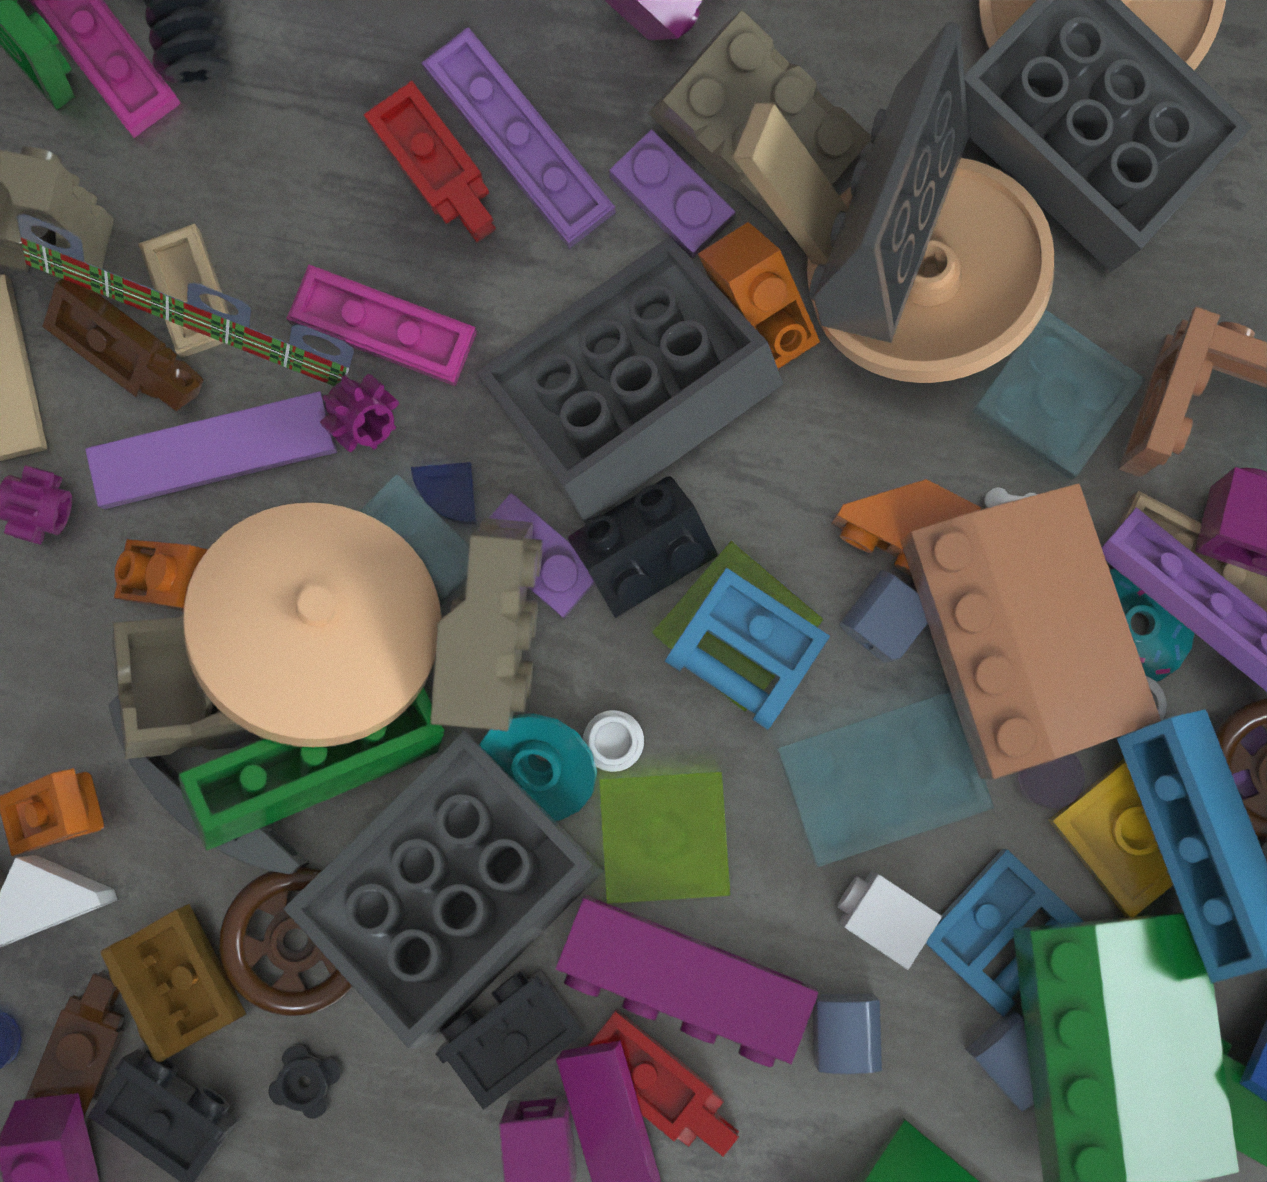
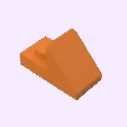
(50, 811)

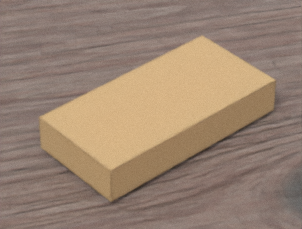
(172, 264)

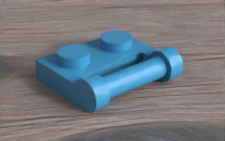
(758, 630)
(984, 921)

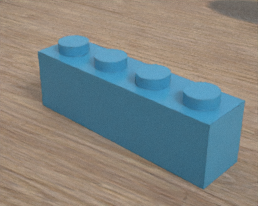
(1203, 839)

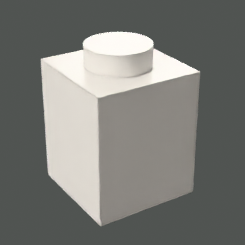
(887, 918)

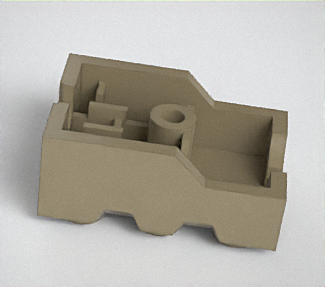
(716, 96)
(44, 189)
(482, 638)
(160, 695)

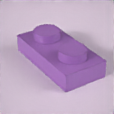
(672, 194)
(562, 574)

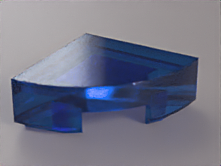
(448, 490)

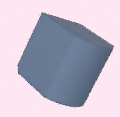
(885, 617)
(847, 1033)
(1004, 1058)

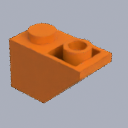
(761, 287)
(893, 514)
(156, 573)

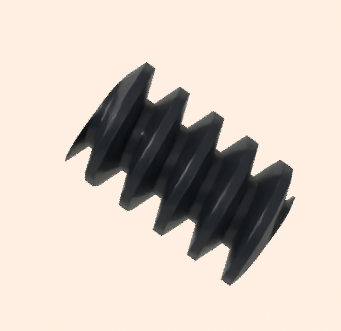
(186, 40)

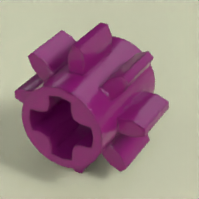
(359, 412)
(34, 504)

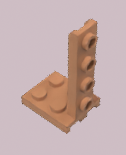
(1184, 371)

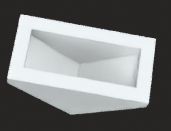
(45, 895)

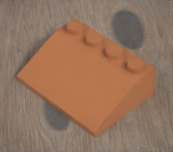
(1029, 631)

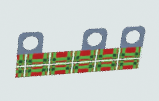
(194, 315)

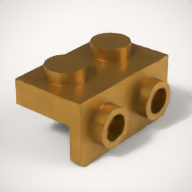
(172, 983)

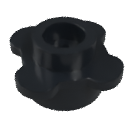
(289, 1092)

